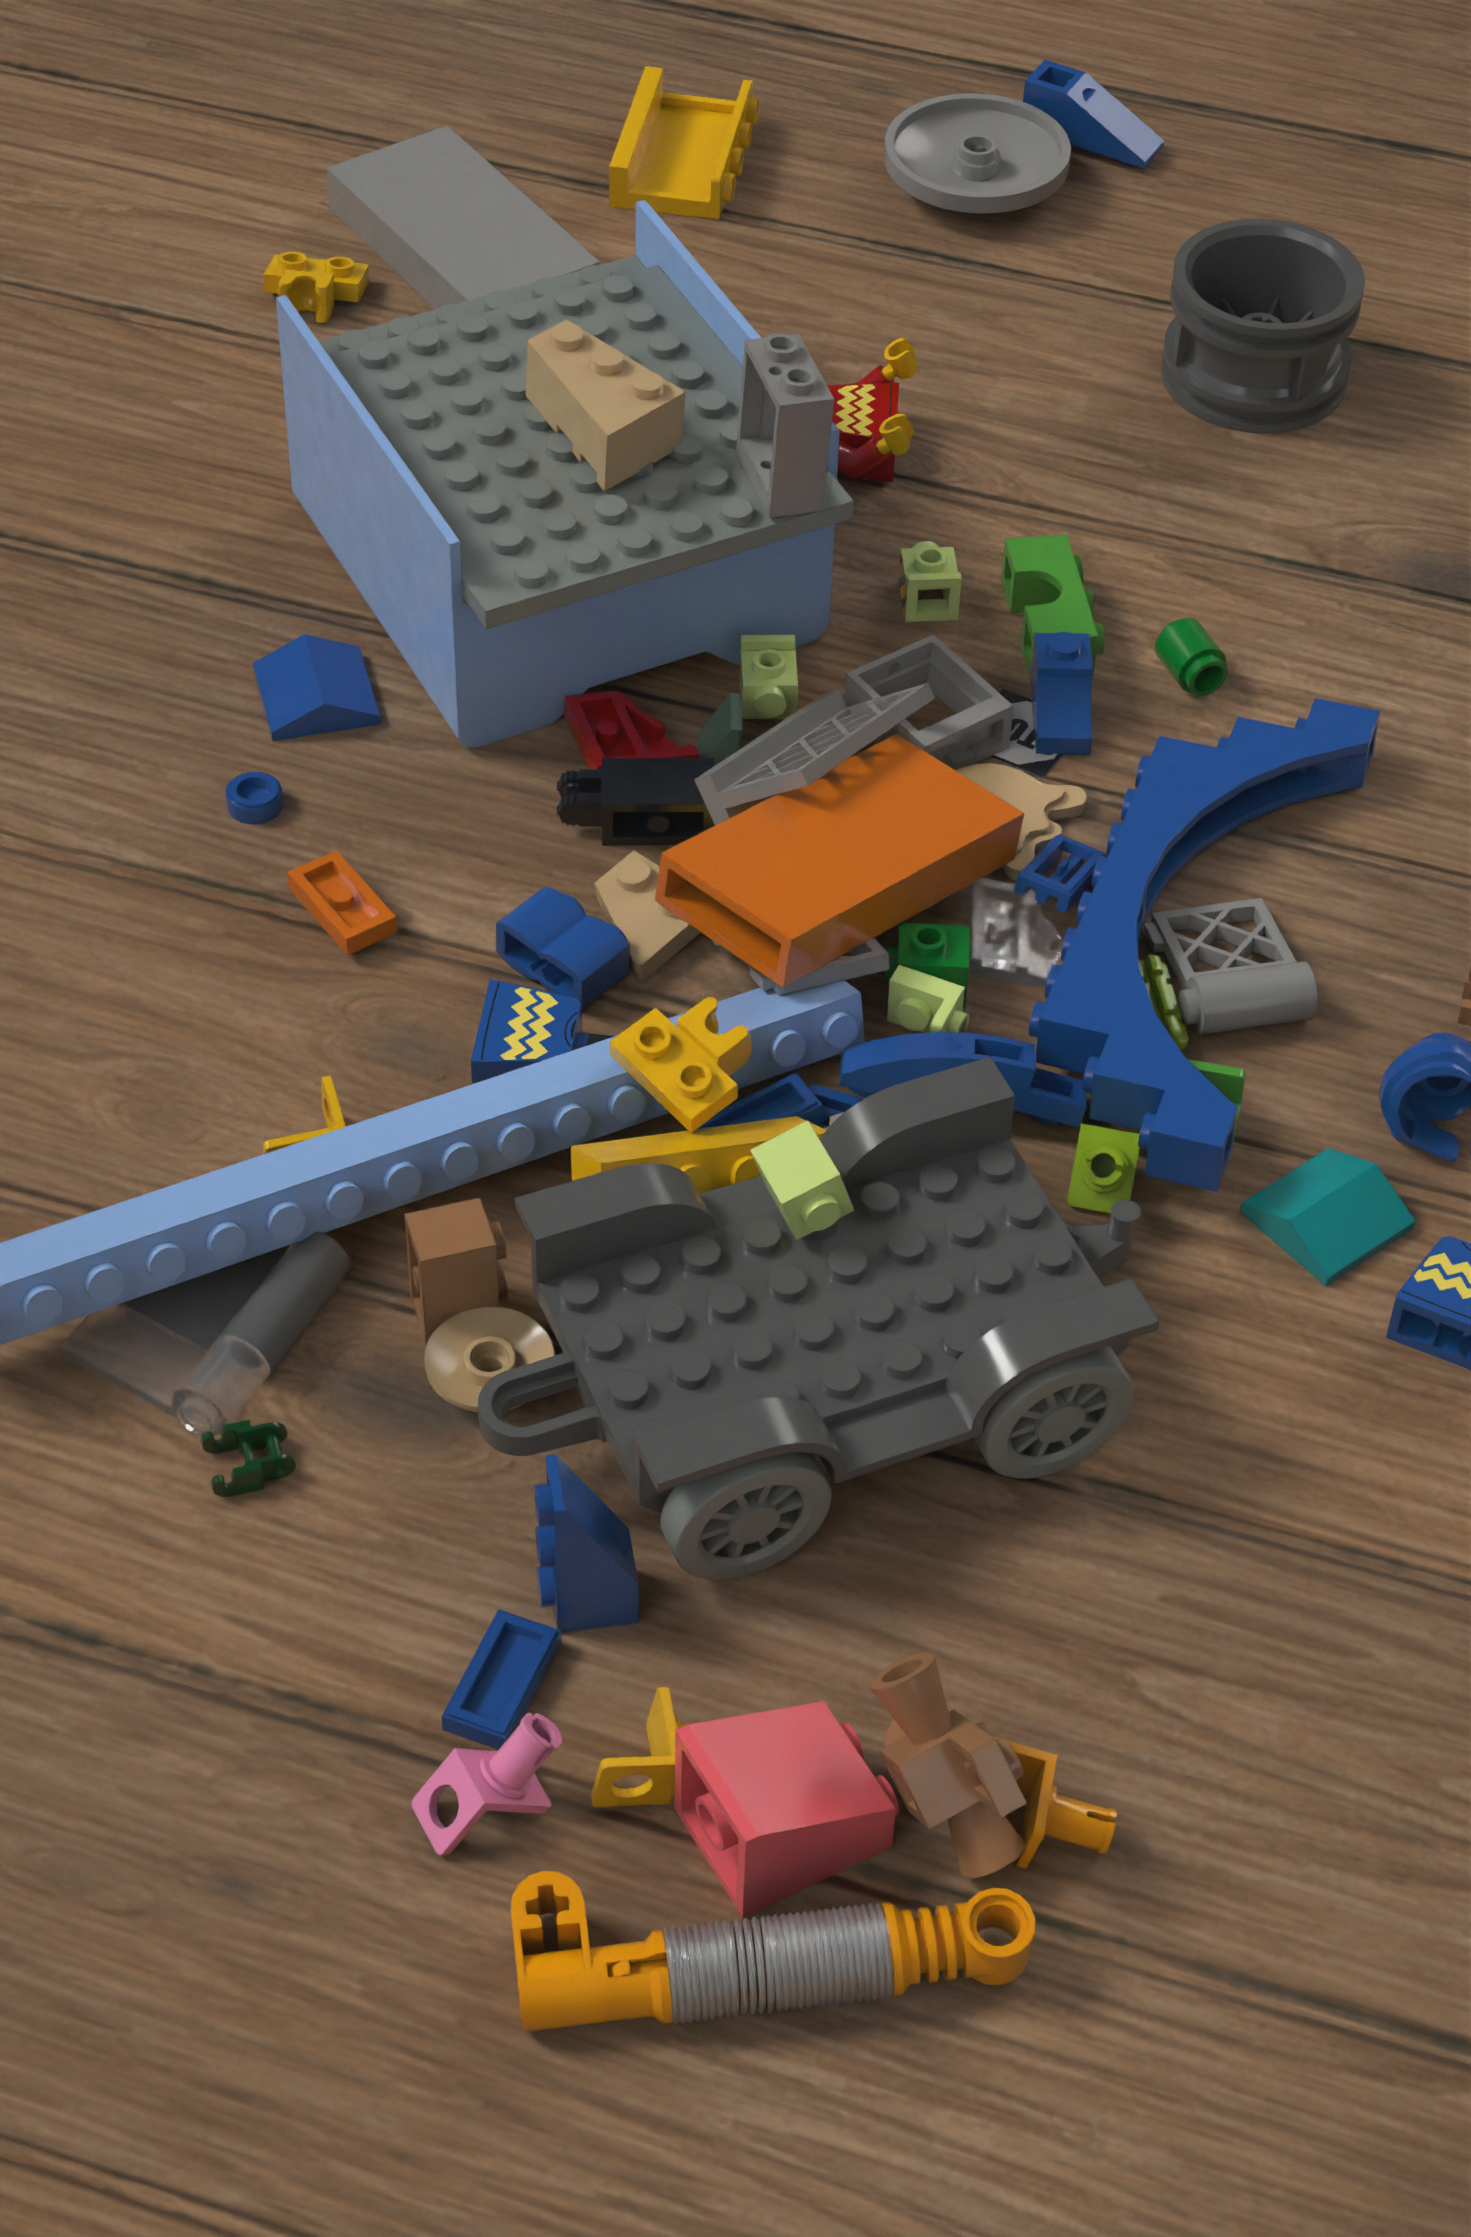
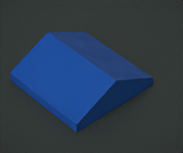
(315, 688)

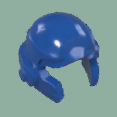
(1425, 1085)

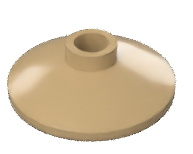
(478, 1343)

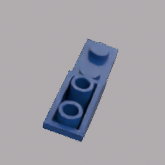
(901, 1058)

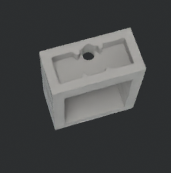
(784, 425)
(981, 715)

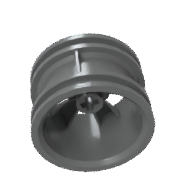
(1261, 325)

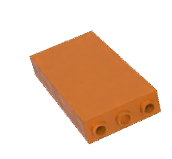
(838, 859)

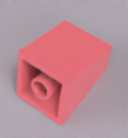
(779, 1801)

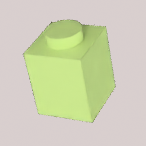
(802, 1180)

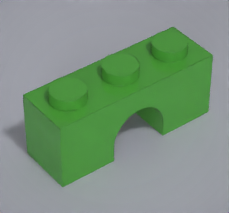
(1047, 585)

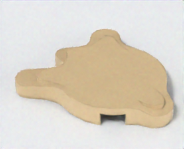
(1038, 802)

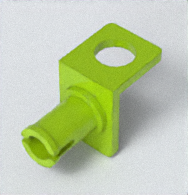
(1103, 1168)

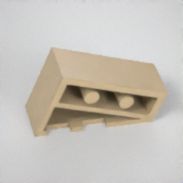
(603, 402)

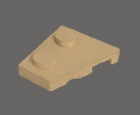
(629, 901)

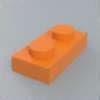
(342, 902)

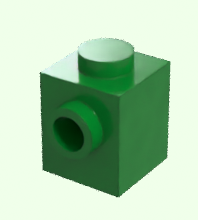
(933, 951)

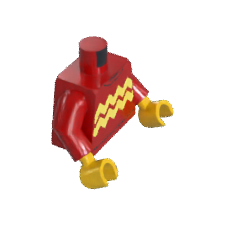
(869, 419)

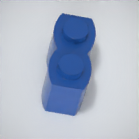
(562, 946)

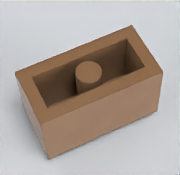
(453, 1262)

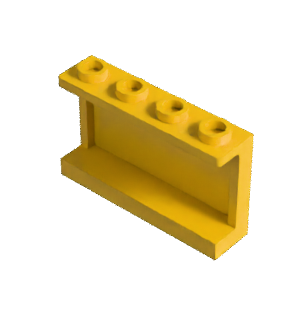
(681, 149)

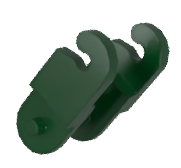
(255, 1471)

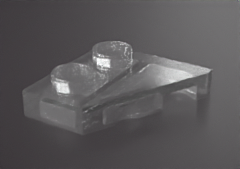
(1010, 935)

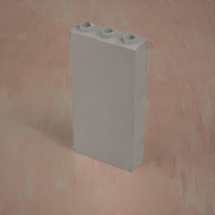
(449, 219)

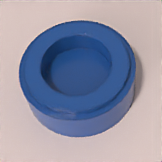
(254, 797)

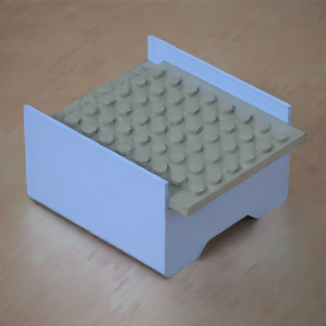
(491, 538)

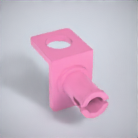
(489, 1782)

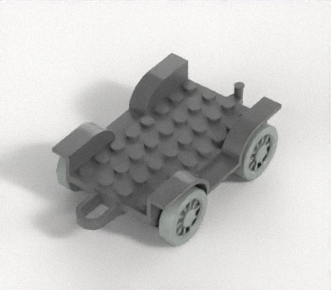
(761, 1360)

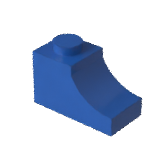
(1061, 693)

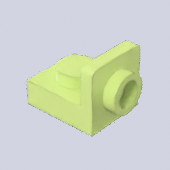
(925, 1002)

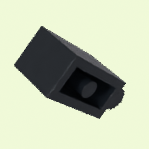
(637, 800)

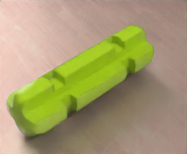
(1163, 998)

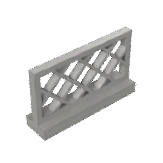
(803, 749)

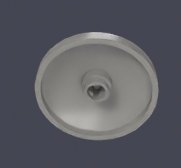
(977, 153)

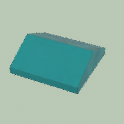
(1330, 1213)

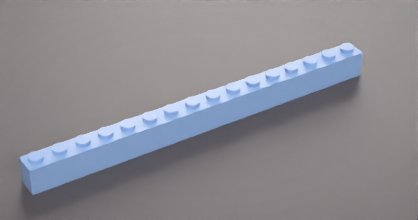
(380, 1165)

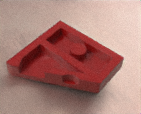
(614, 727)

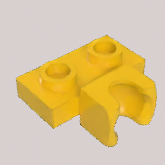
(314, 282)
(685, 1063)

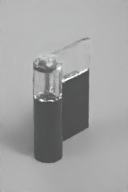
(213, 1338)

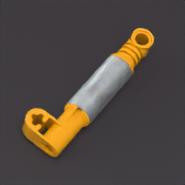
(753, 1965)

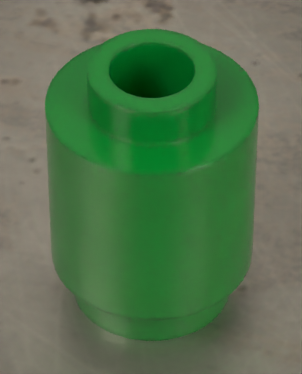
(1191, 656)

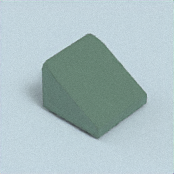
(723, 731)

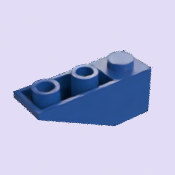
(1091, 115)
(582, 1555)

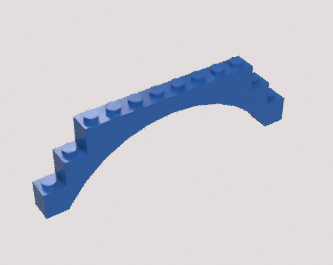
(1097, 1001)

